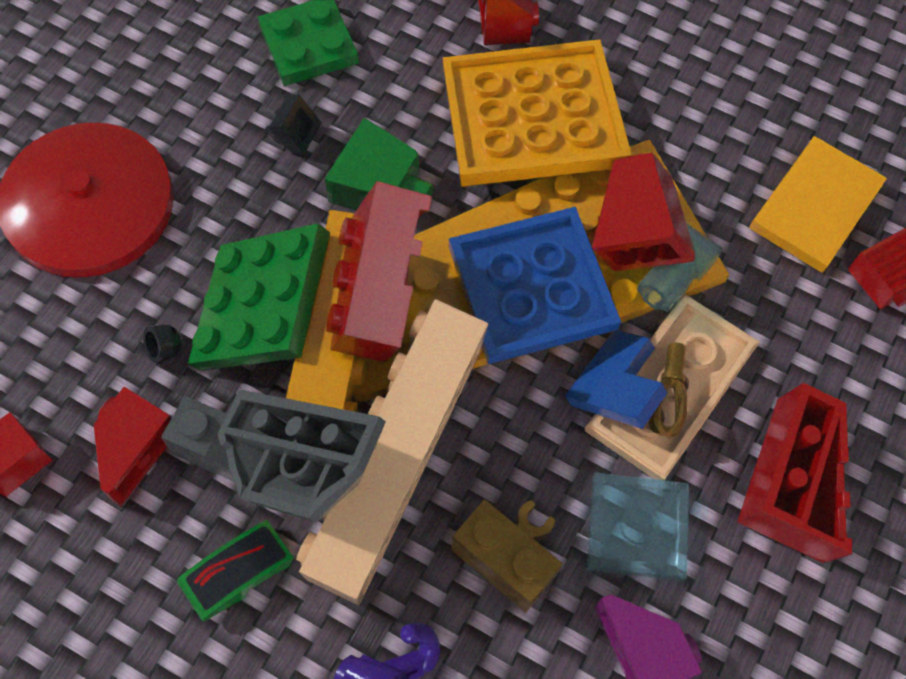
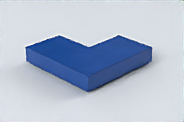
(611, 383)

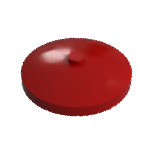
(85, 199)

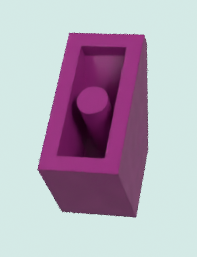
(647, 642)

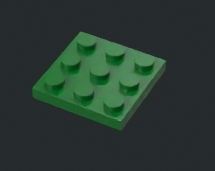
(260, 299)

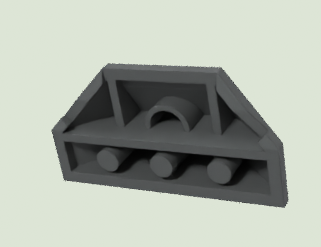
(296, 452)

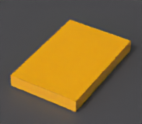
(817, 204)

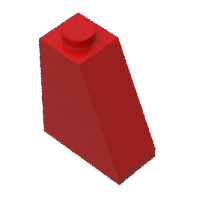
(641, 217)

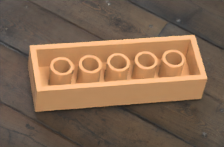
(415, 412)

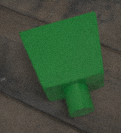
(369, 158)

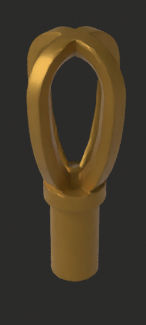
(672, 378)

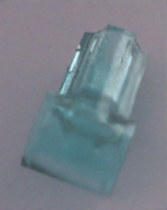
(667, 283)

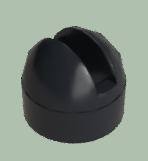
(161, 342)

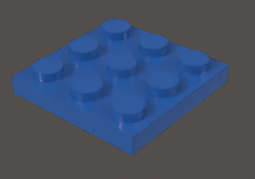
(533, 284)

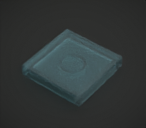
(638, 526)

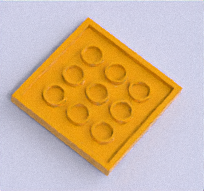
(533, 113)

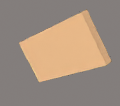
(712, 362)

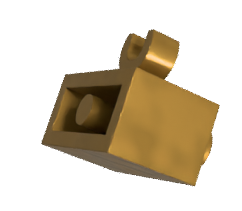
(508, 552)

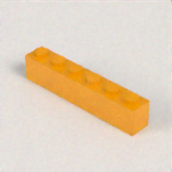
(323, 374)

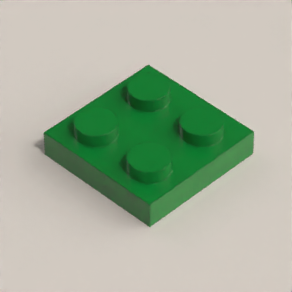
(307, 40)

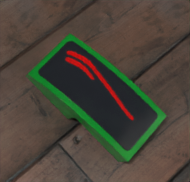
(234, 569)

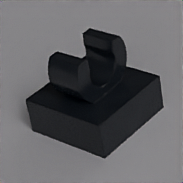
(294, 124)

